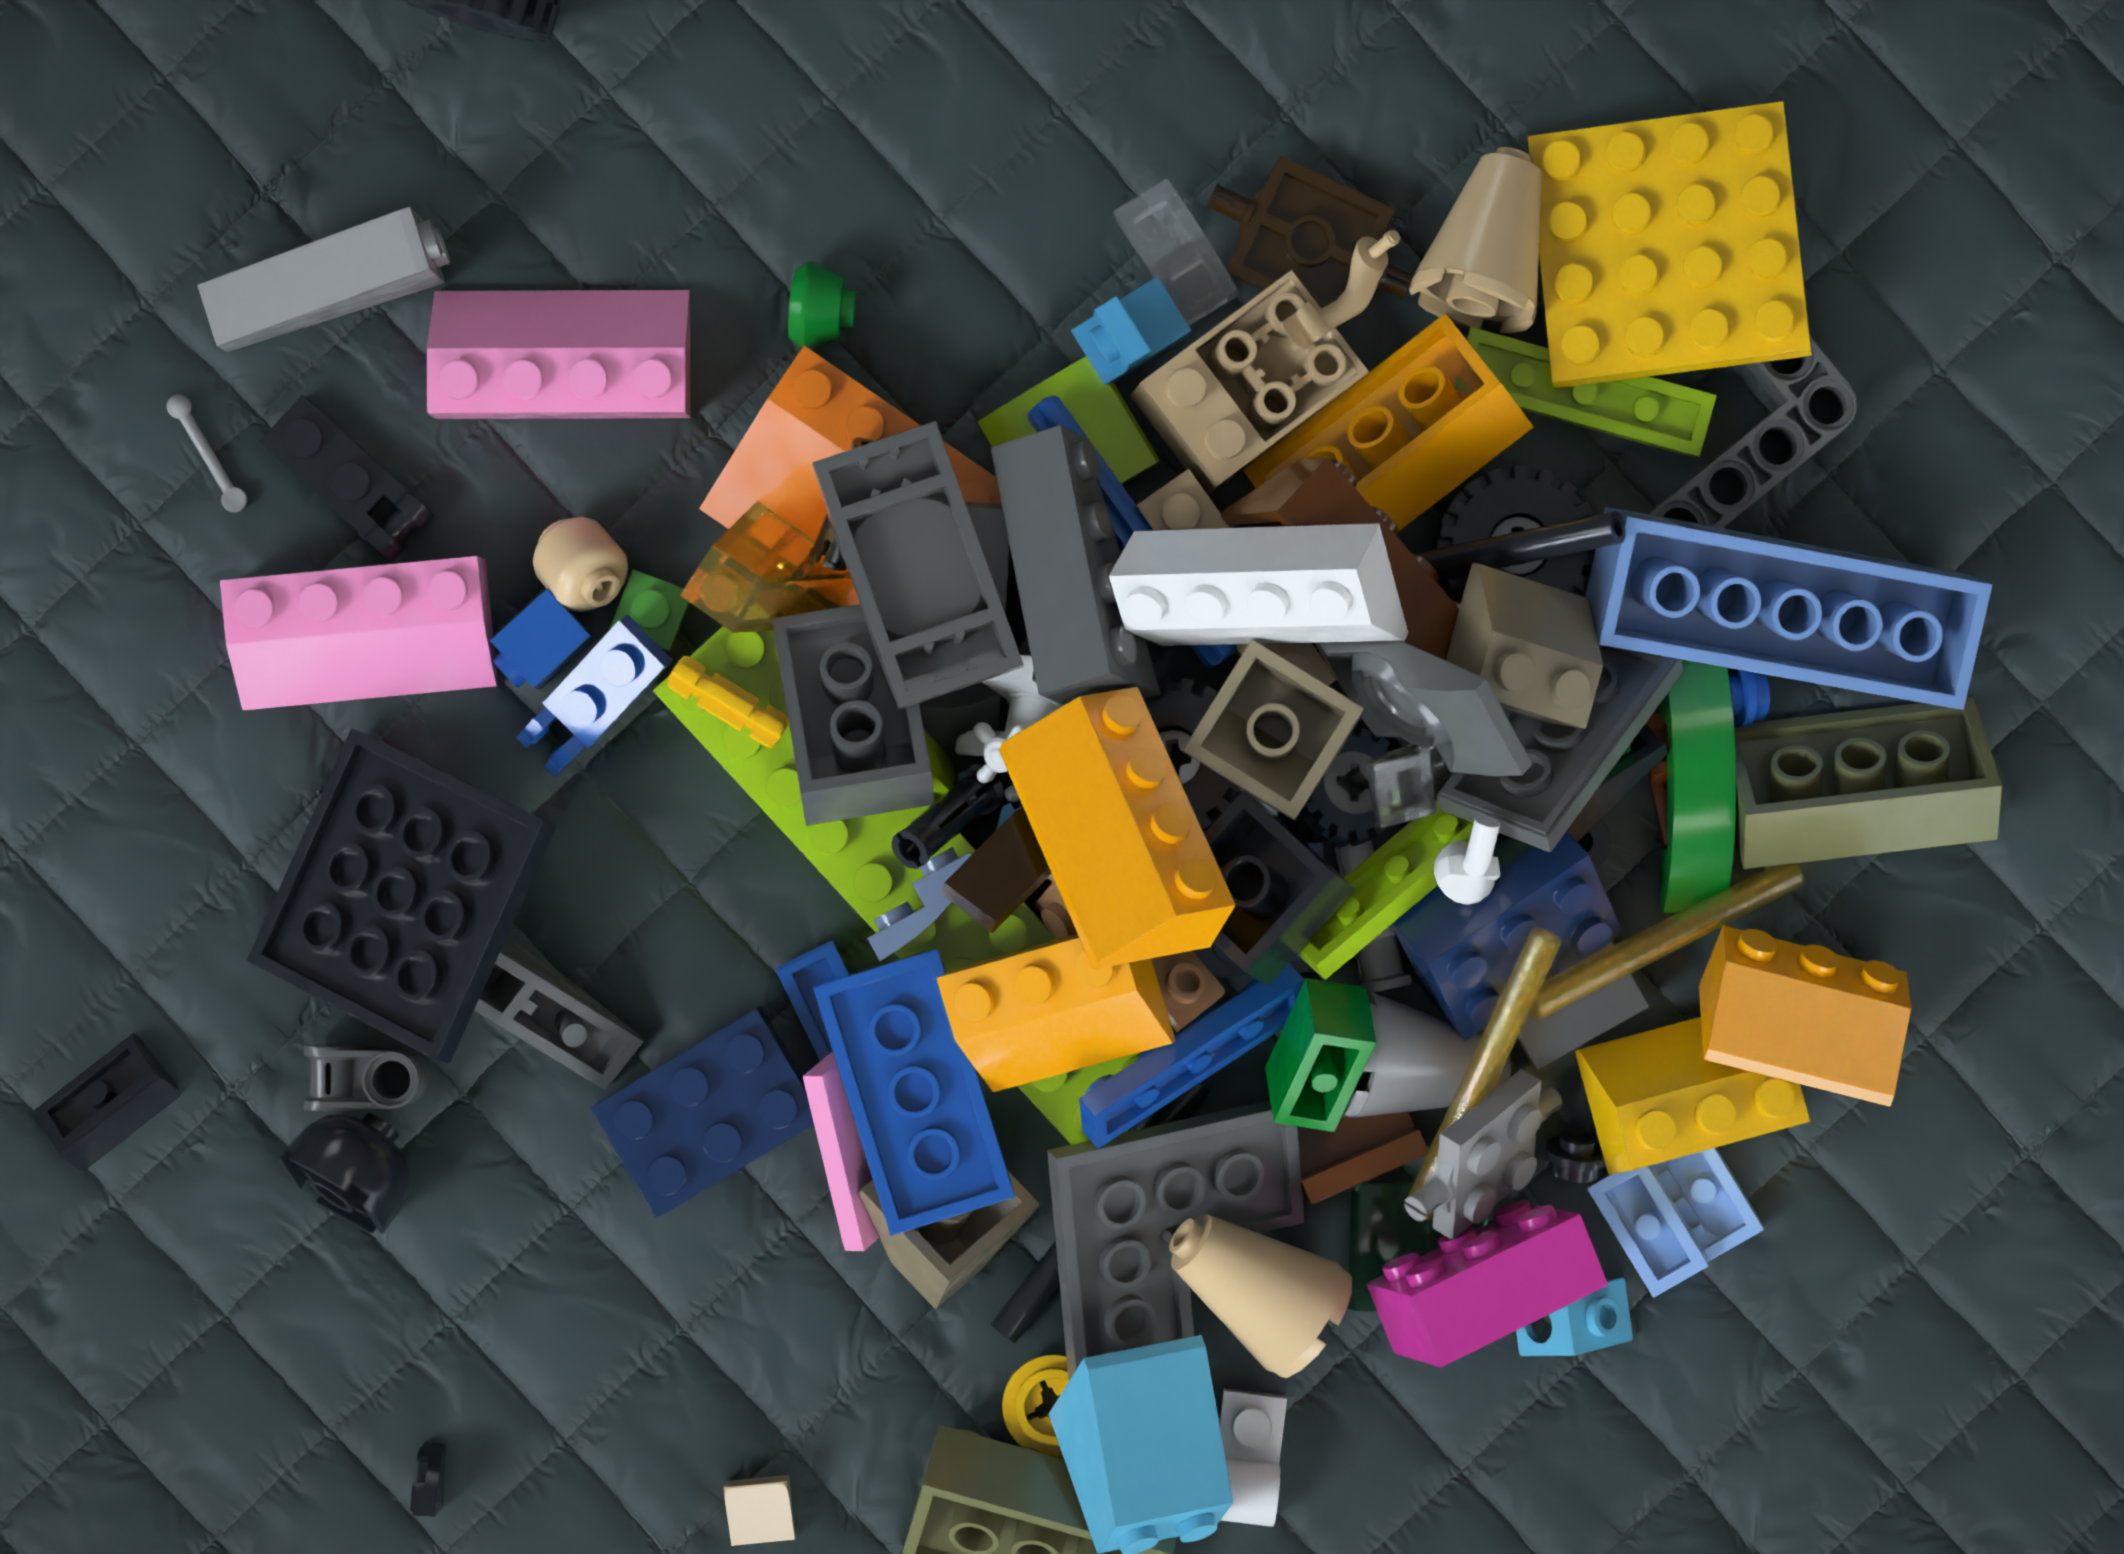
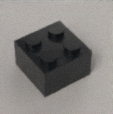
(1277, 887)

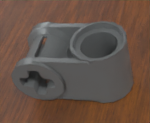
(351, 1077)

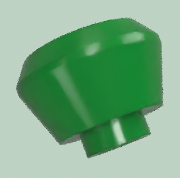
(819, 305)

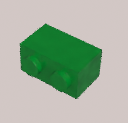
(1320, 1055)

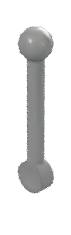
(233, 498)

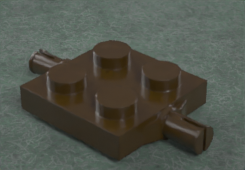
(1304, 227)

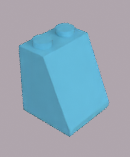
(1145, 1445)

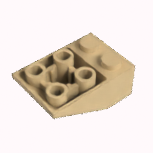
(1245, 386)

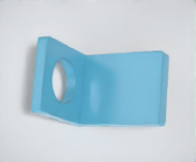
(1583, 1325)

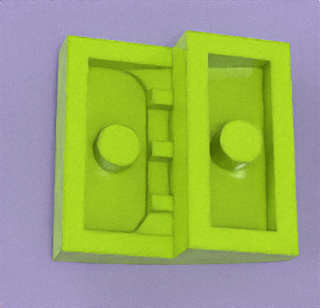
(1095, 408)

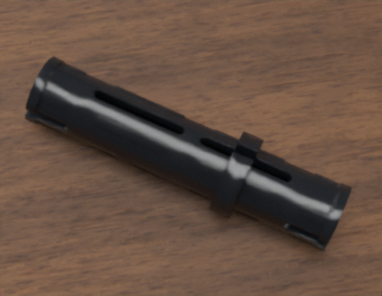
(926, 835)

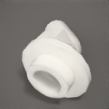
(1469, 869)

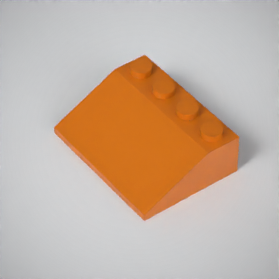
(807, 419)

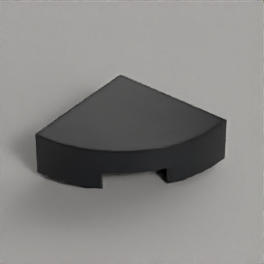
(429, 1490)

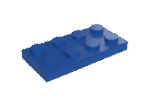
(913, 1093)

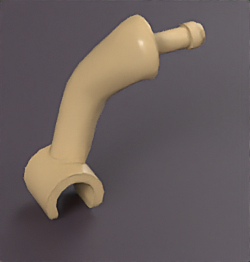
(1366, 269)

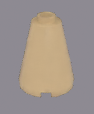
(1487, 247)
(1262, 1289)

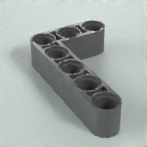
(1743, 456)

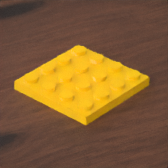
(1670, 246)

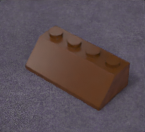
(1326, 494)

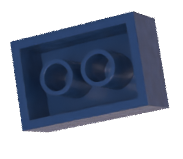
(1470, 950)
(706, 1112)

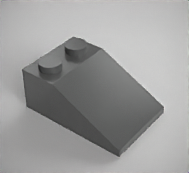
(846, 730)

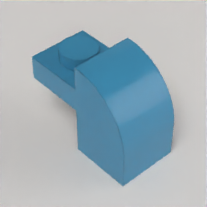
(1131, 331)

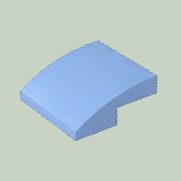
(1676, 1215)

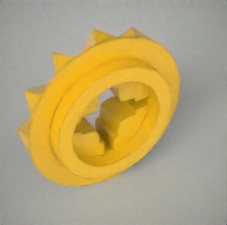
(1025, 1394)

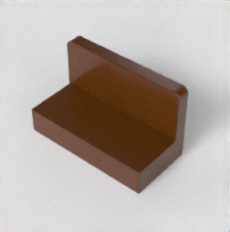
(1356, 1152)

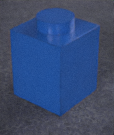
(540, 642)

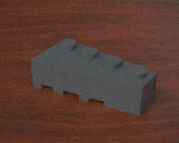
(1063, 565)

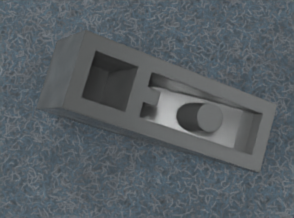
(555, 1015)

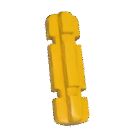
(728, 701)

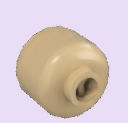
(580, 564)

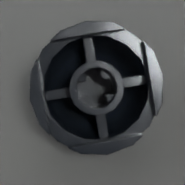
(351, 1168)

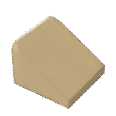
(759, 1510)

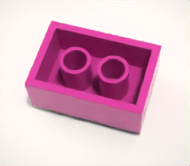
(1486, 1282)

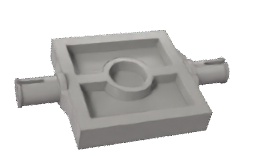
(1485, 1155)

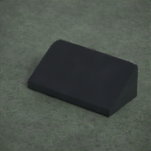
(106, 1103)

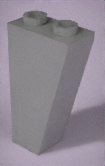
(325, 279)

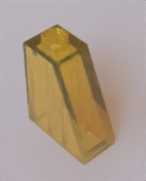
(763, 573)

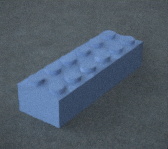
(1788, 609)

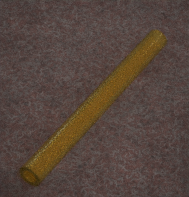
(1665, 938)
(1498, 1037)

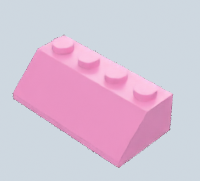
(559, 354)
(359, 632)

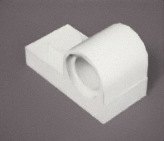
(1252, 1447)

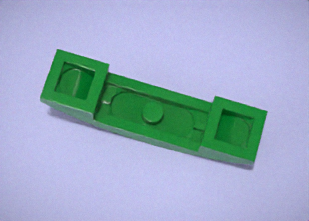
(1698, 787)

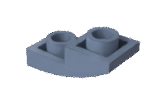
(902, 923)

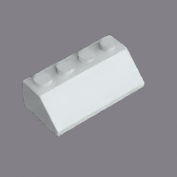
(1259, 586)

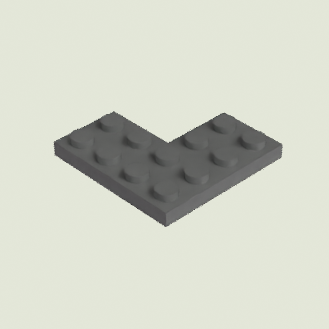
(1129, 1198)

